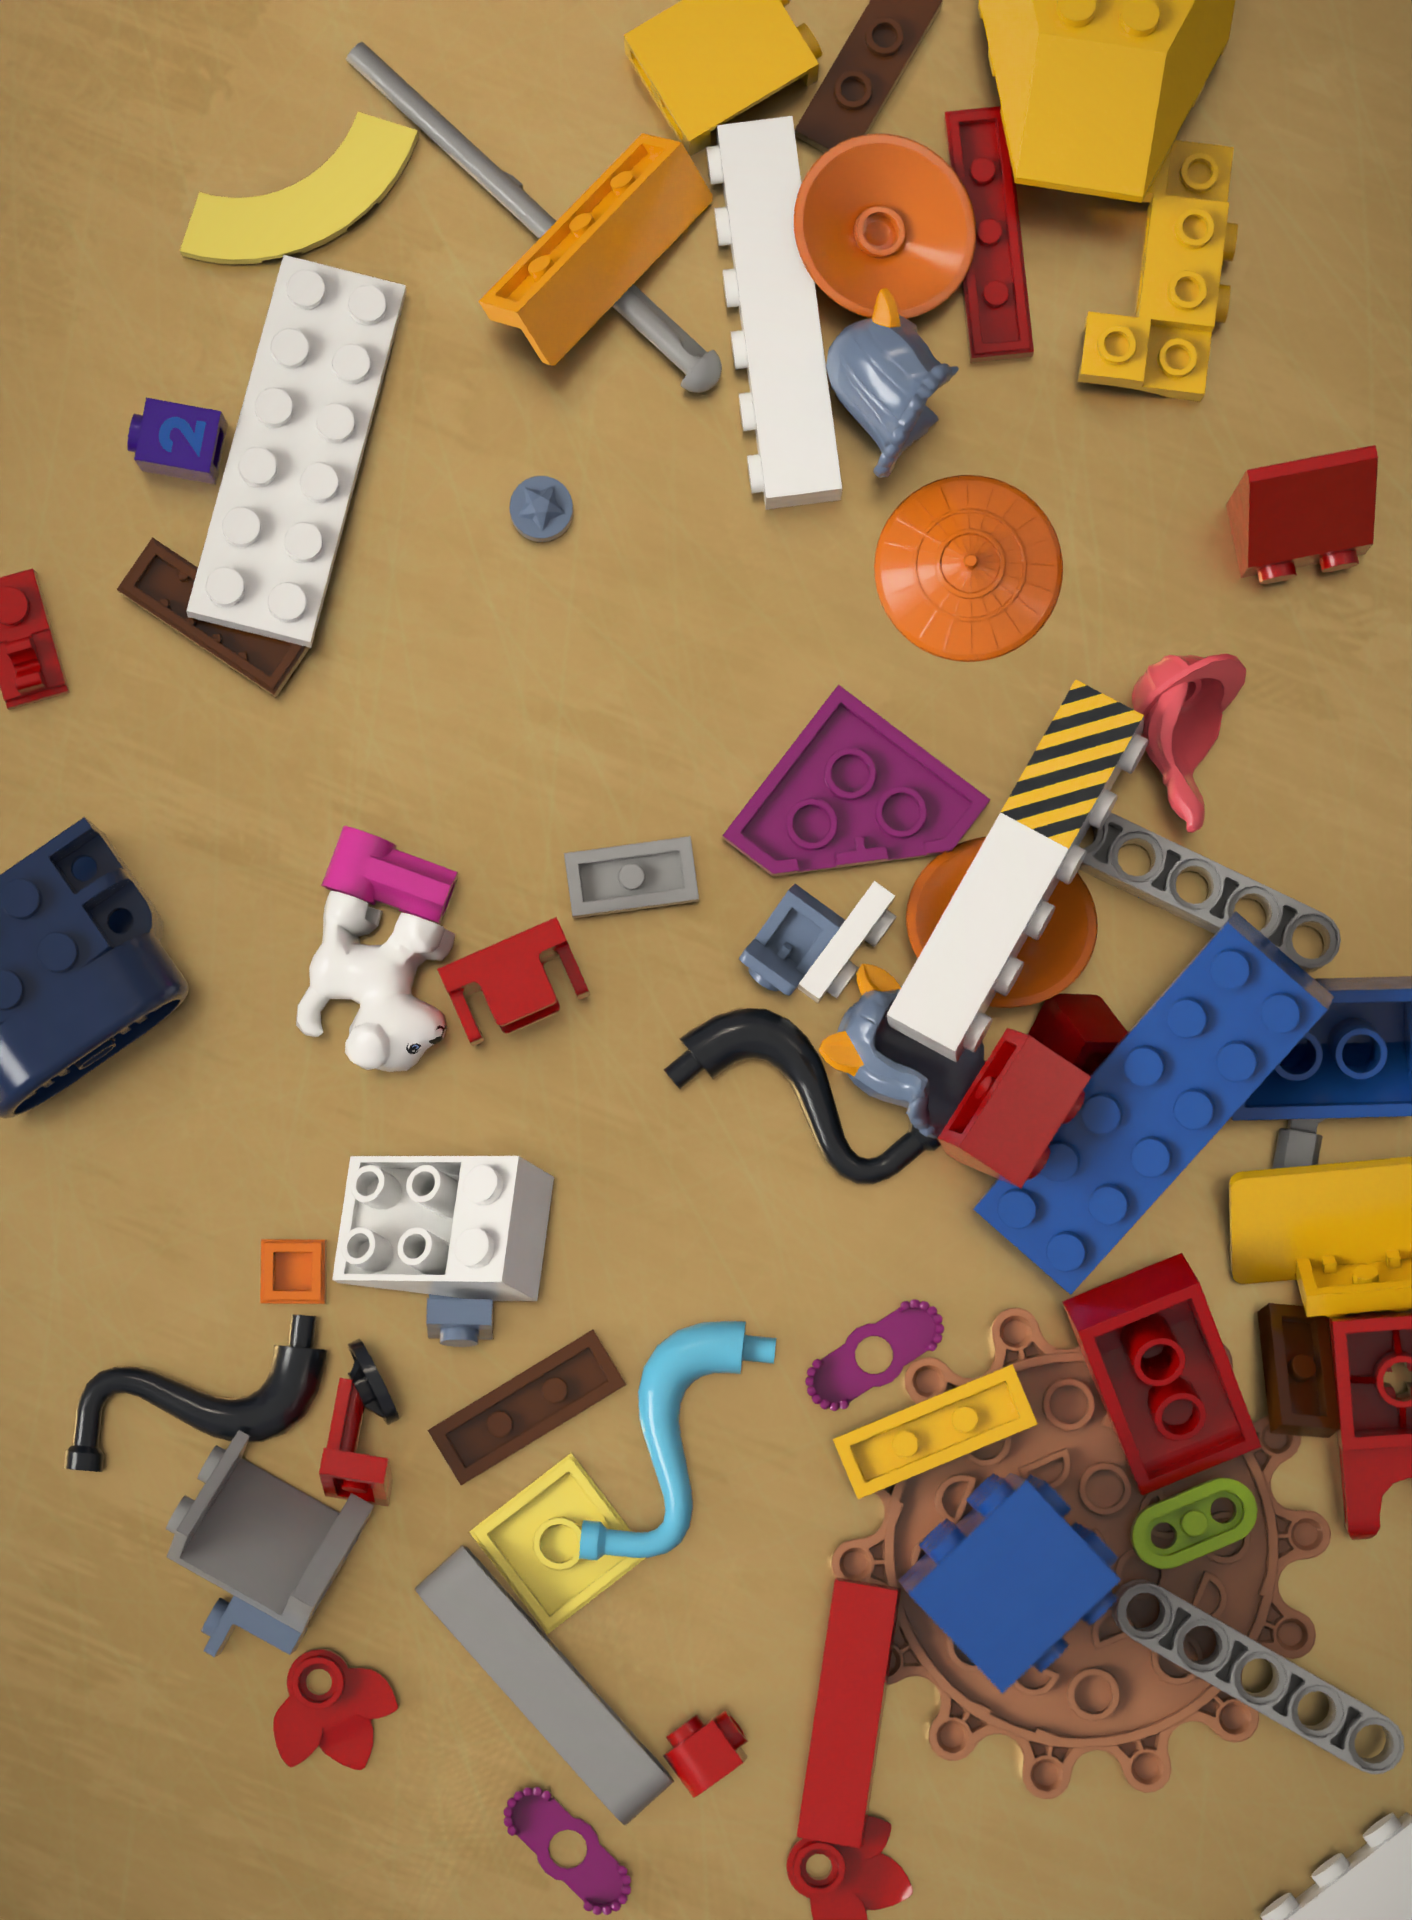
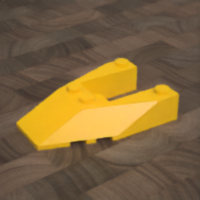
(1099, 85)

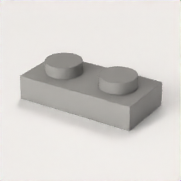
(631, 877)

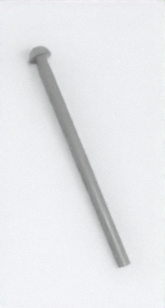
(700, 366)

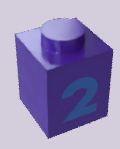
(178, 440)

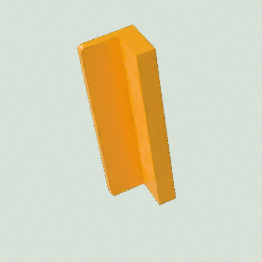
(600, 246)

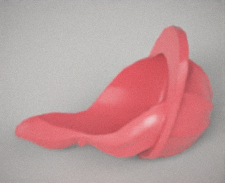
(1183, 720)

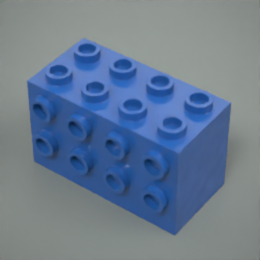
(1012, 1577)

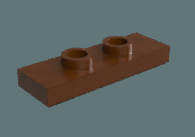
(866, 71)
(163, 585)

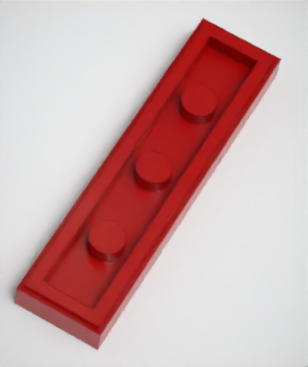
(996, 280)
(848, 1712)

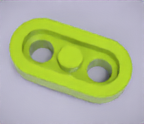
(1193, 1524)

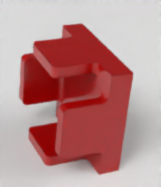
(512, 979)

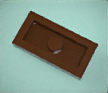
(1298, 1372)

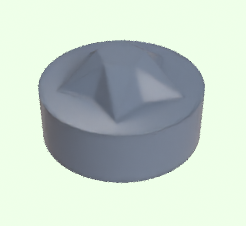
(541, 508)

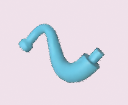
(664, 1380)

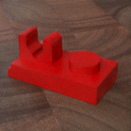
(28, 648)

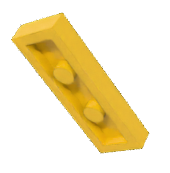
(935, 1431)

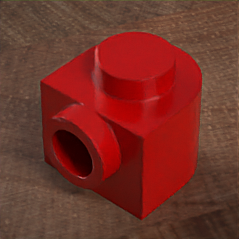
(706, 1751)

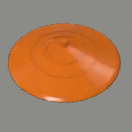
(883, 218)
(968, 568)
(1049, 962)

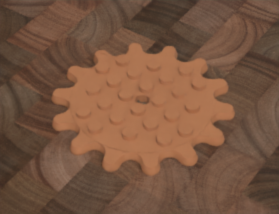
(1105, 1685)

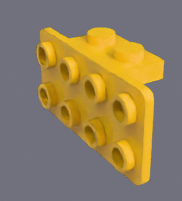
(1331, 1229)

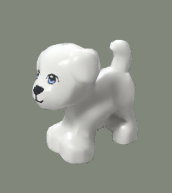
(391, 1023)

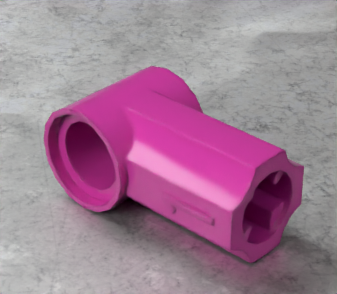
(379, 873)

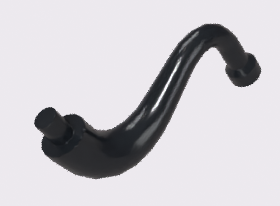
(777, 1040)
(261, 1415)

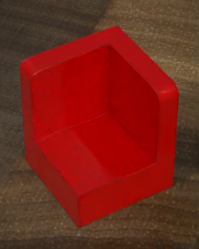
(1078, 1029)

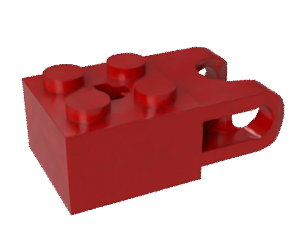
(1372, 1417)

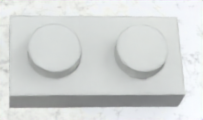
(865, 923)

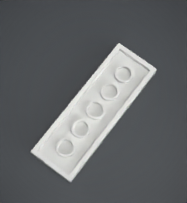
(296, 451)

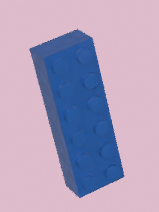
(1159, 1101)

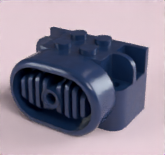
(75, 966)

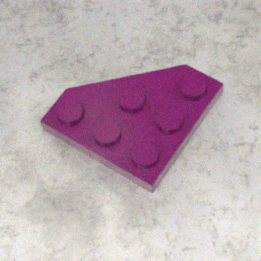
(853, 797)

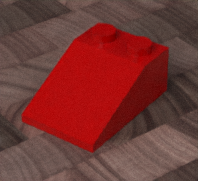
(1304, 514)
(1162, 1373)

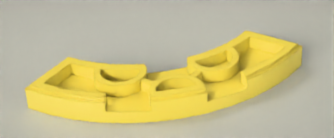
(309, 211)

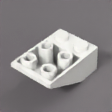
(445, 1226)

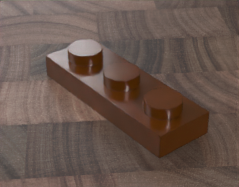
(527, 1407)

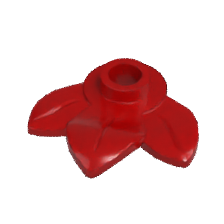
(334, 1719)
(857, 1877)

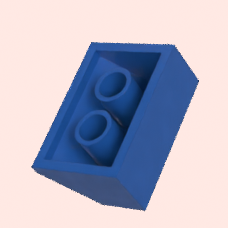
(1349, 1061)

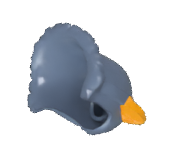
(885, 379)
(895, 1065)

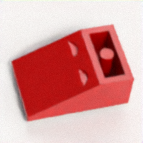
(1014, 1109)

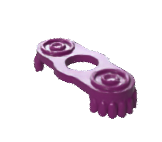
(908, 1330)
(598, 1879)

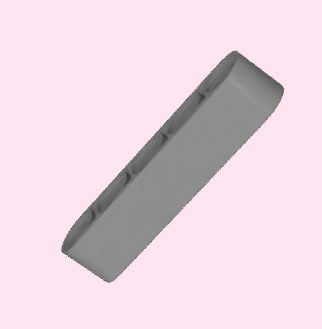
(1224, 887)
(544, 1685)
(1283, 1694)

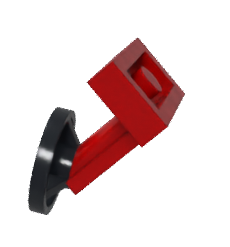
(342, 1468)

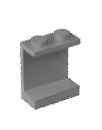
(263, 1536)

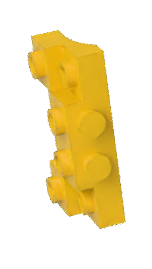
(1179, 282)

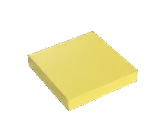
(538, 1543)

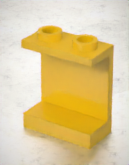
(719, 60)

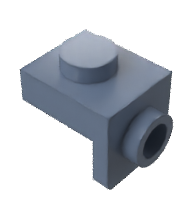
(790, 941)
(459, 1320)
(227, 1615)

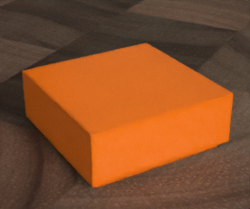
(293, 1271)

